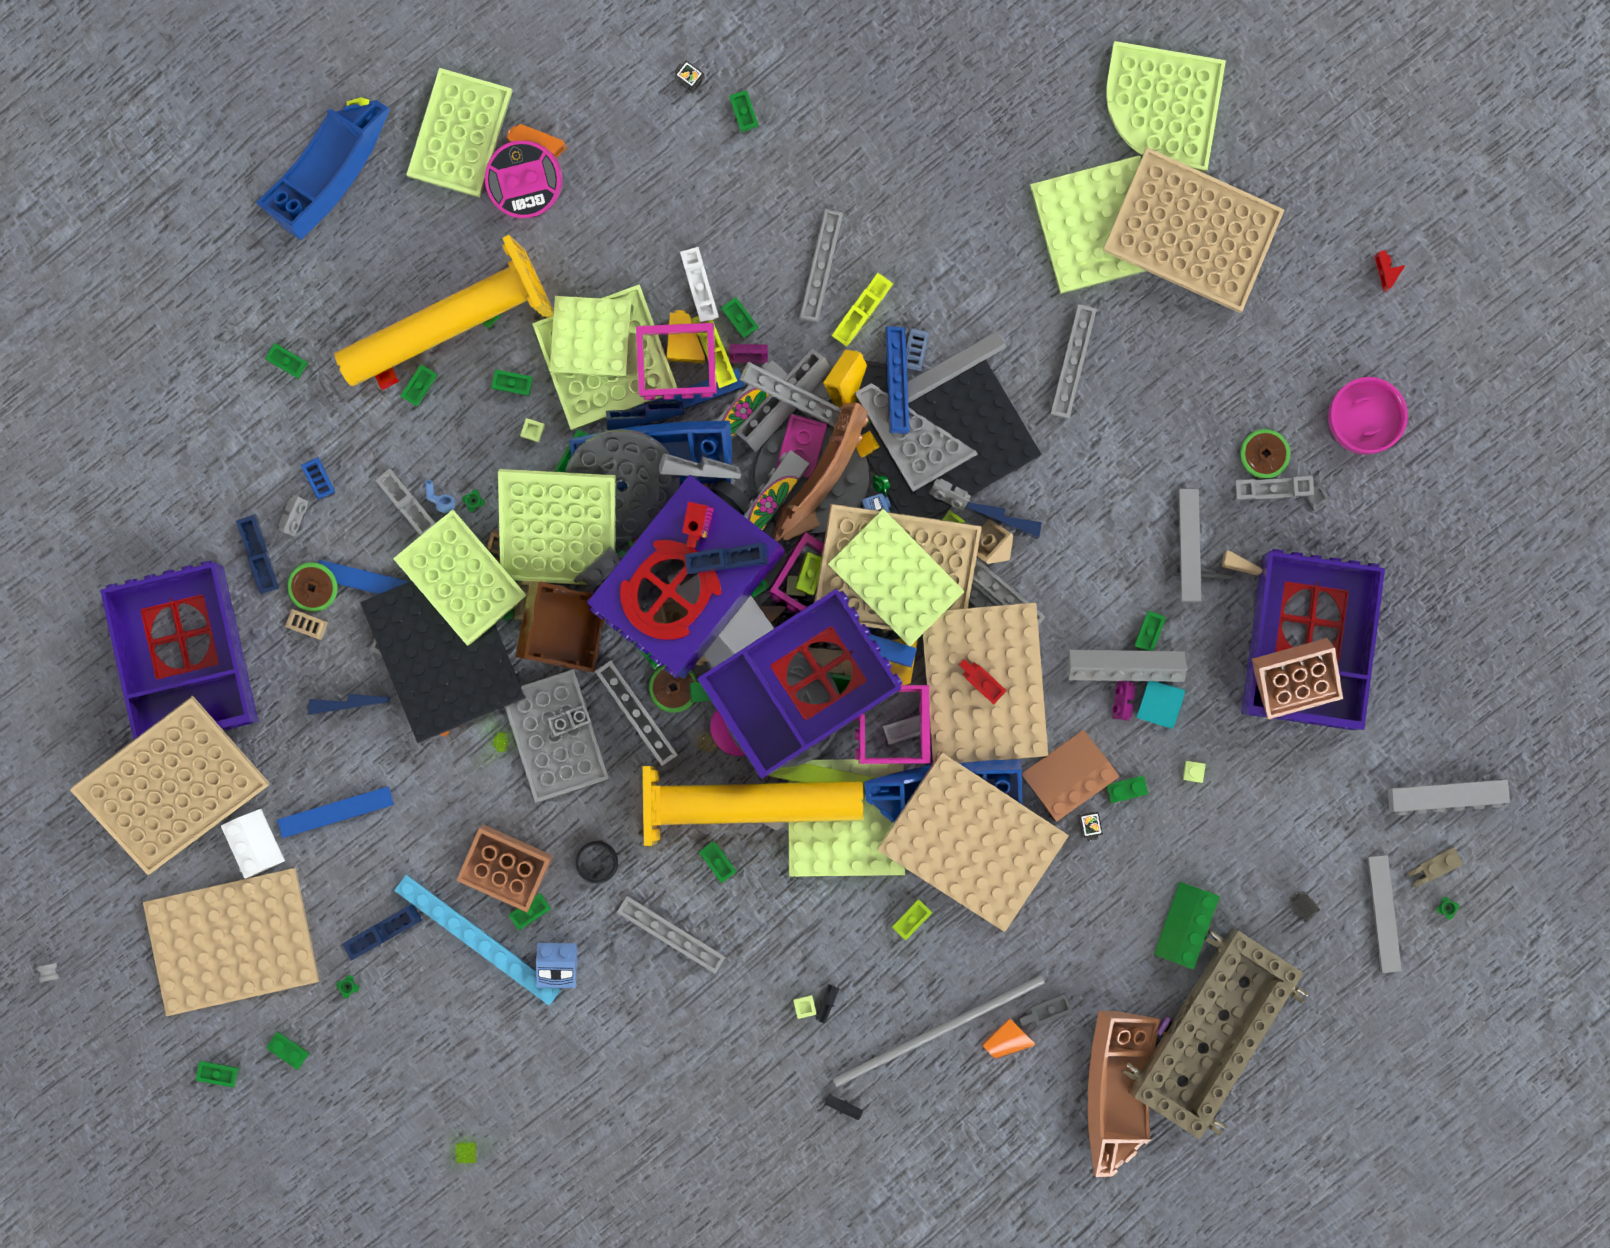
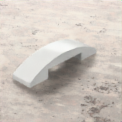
(699, 285)

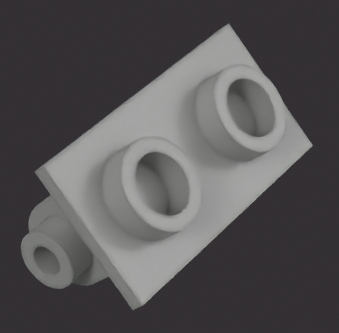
(942, 491)
(297, 507)

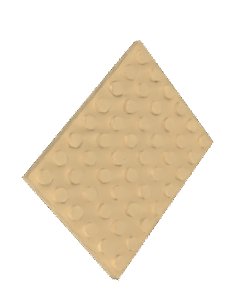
(1193, 230)
(946, 542)
(1006, 647)
(170, 785)
(972, 842)
(231, 942)

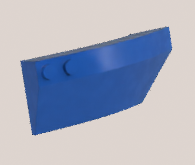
(325, 168)
(685, 441)
(894, 790)

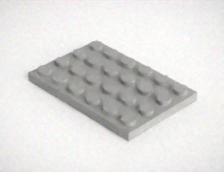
(560, 762)

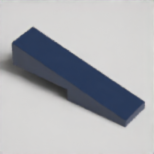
(652, 412)
(996, 514)
(257, 553)
(726, 559)
(354, 701)
(382, 932)

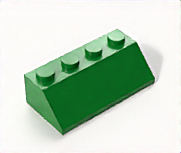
(1186, 925)

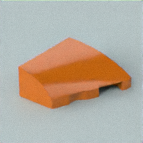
(1007, 1040)

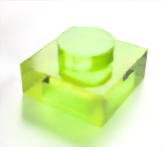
(500, 742)
(466, 1152)

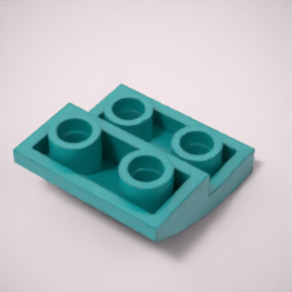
(1161, 704)

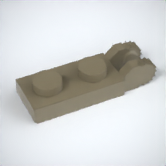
(1436, 866)

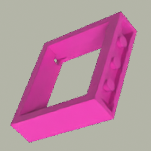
(676, 329)
(777, 595)
(924, 725)

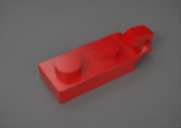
(982, 681)

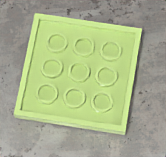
(590, 336)

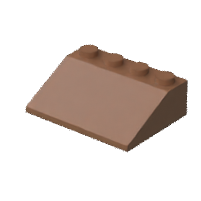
(1298, 678)
(1069, 775)
(504, 868)

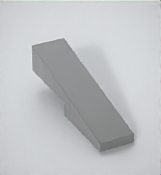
(706, 468)
(405, 501)

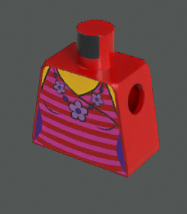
(699, 515)

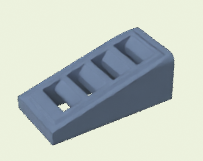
(918, 333)

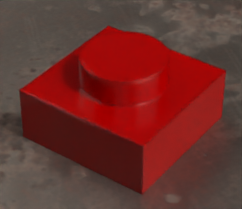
(387, 378)

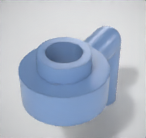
(443, 503)

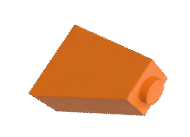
(525, 133)

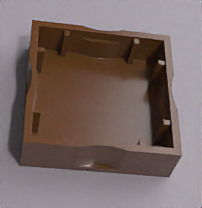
(559, 628)

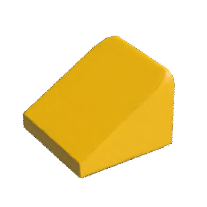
(867, 444)

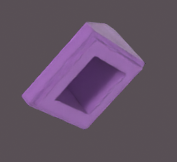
(1164, 1026)

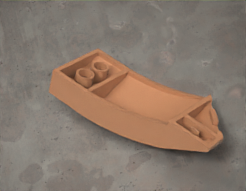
(827, 471)
(1115, 1118)

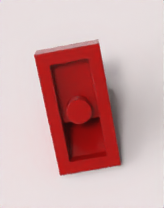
(1387, 274)

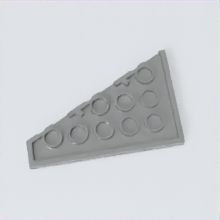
(921, 453)

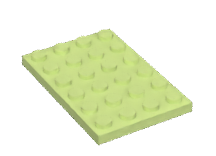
(459, 132)
(460, 577)
(896, 577)

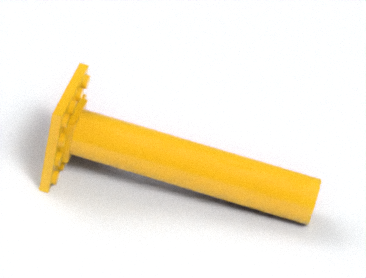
(447, 318)
(746, 803)

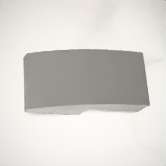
(569, 721)

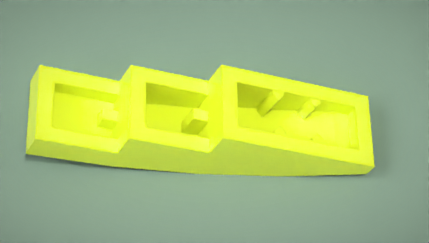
(862, 309)
(724, 371)

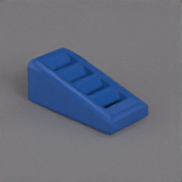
(306, 465)

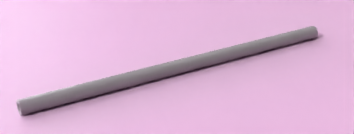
(938, 1031)

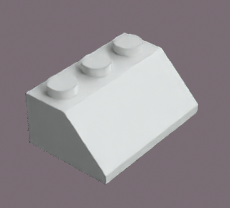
(252, 843)

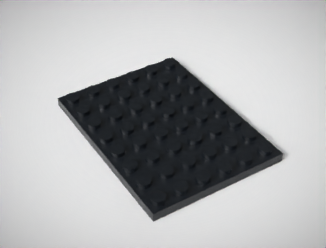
(981, 417)
(433, 669)

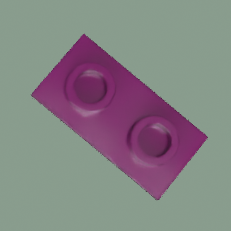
(748, 353)
(1121, 709)

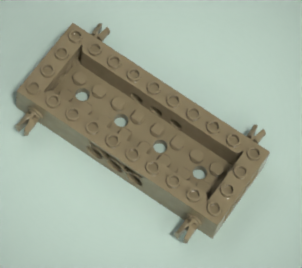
(1228, 1040)

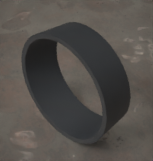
(731, 495)
(614, 856)

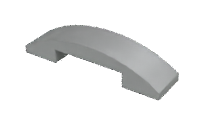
(1274, 488)

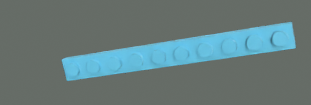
(474, 937)

